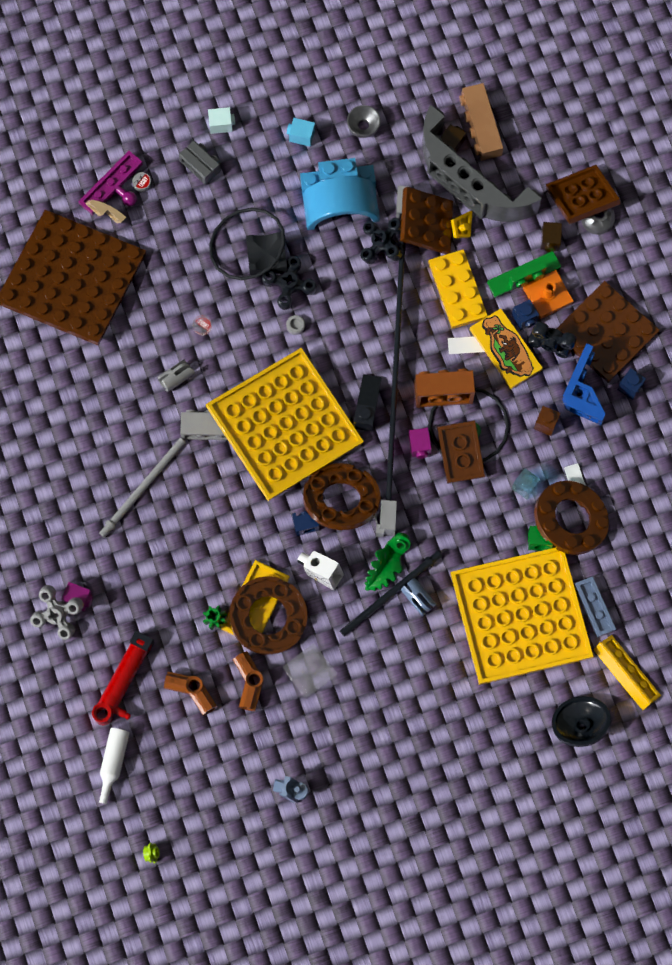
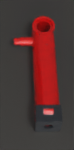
(139, 647)

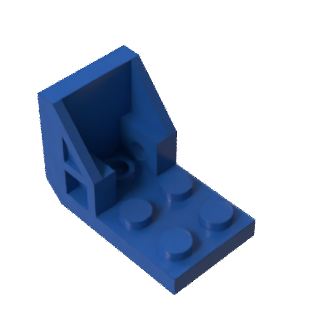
(587, 404)

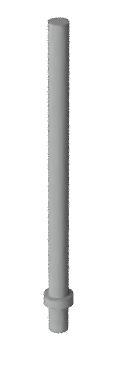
(110, 524)

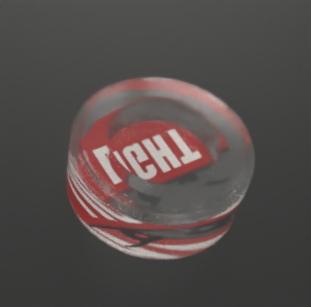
(202, 325)

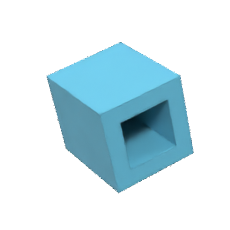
(301, 131)

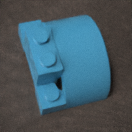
(339, 190)

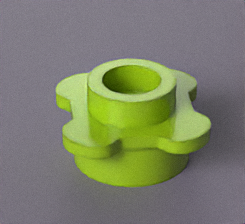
(151, 853)

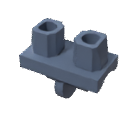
(291, 789)

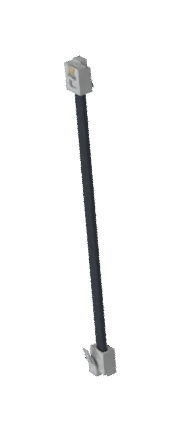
(388, 507)

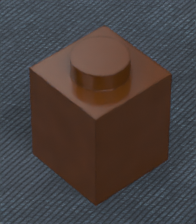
(546, 420)

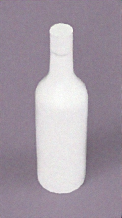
(112, 760)

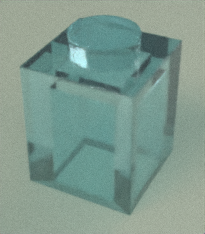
(525, 483)

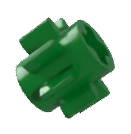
(210, 617)

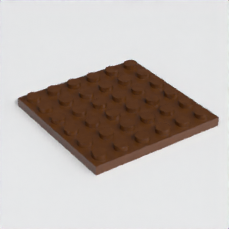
(71, 277)

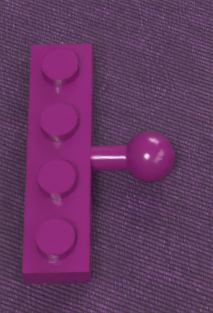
(112, 183)

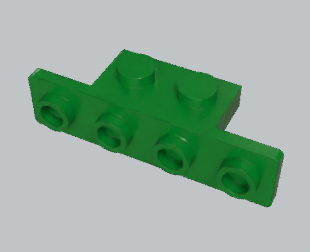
(523, 274)

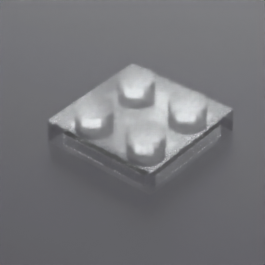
(309, 671)

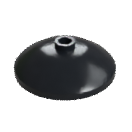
(579, 714)

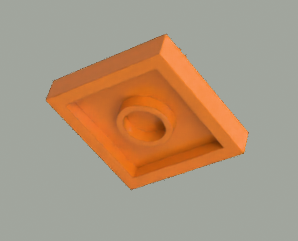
(548, 294)

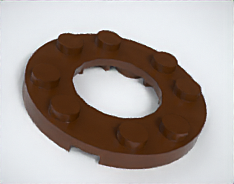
(346, 474)
(550, 529)
(292, 602)

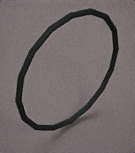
(230, 216)
(505, 416)

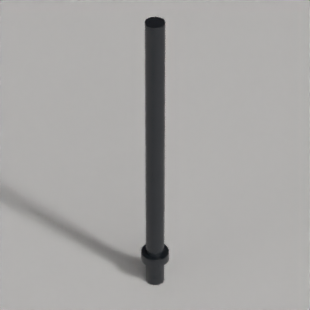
(429, 562)

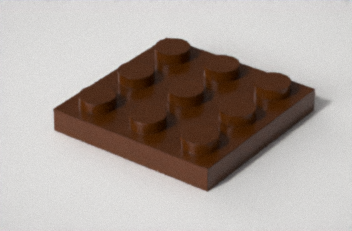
(582, 194)
(426, 220)

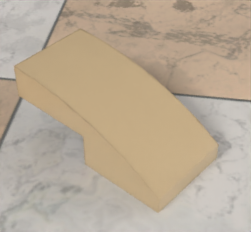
(101, 208)

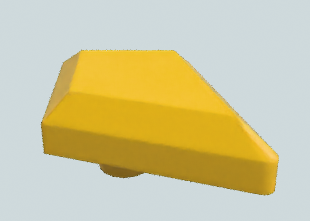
(462, 225)

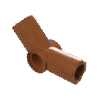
(248, 670)
(201, 697)

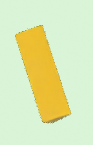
(627, 672)

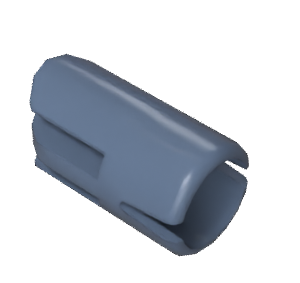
(415, 591)

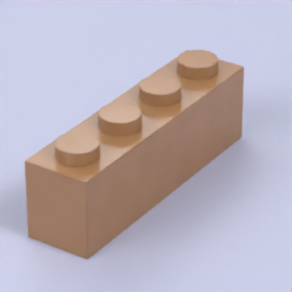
(481, 121)

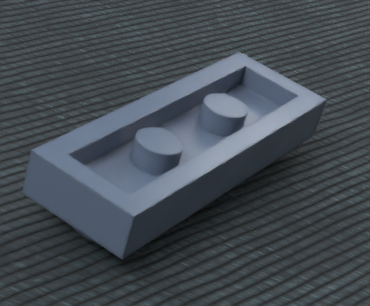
(594, 607)

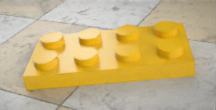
(457, 289)

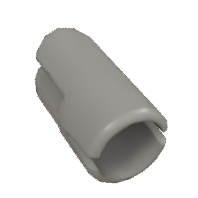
(175, 375)

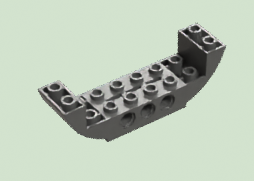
(466, 182)

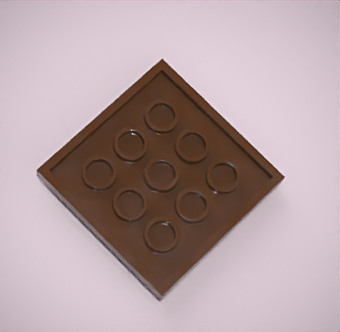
(612, 329)

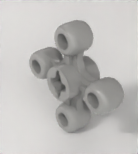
(56, 612)

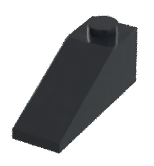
(367, 403)

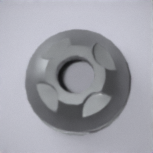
(366, 114)
(599, 226)

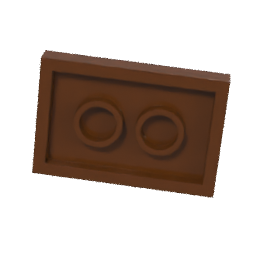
(461, 452)

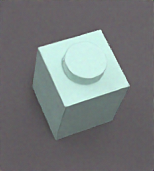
(220, 120)

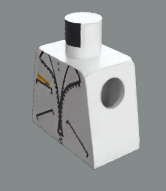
(321, 569)

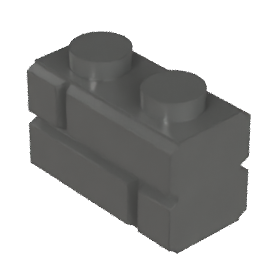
(200, 162)

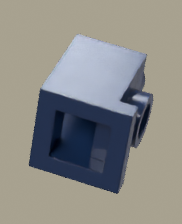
(304, 523)

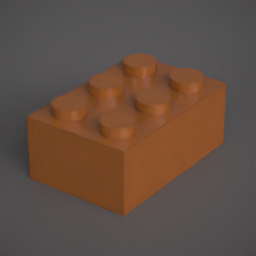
(444, 388)

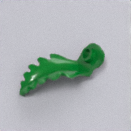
(387, 562)

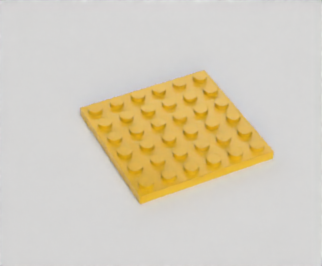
(284, 424)
(521, 615)

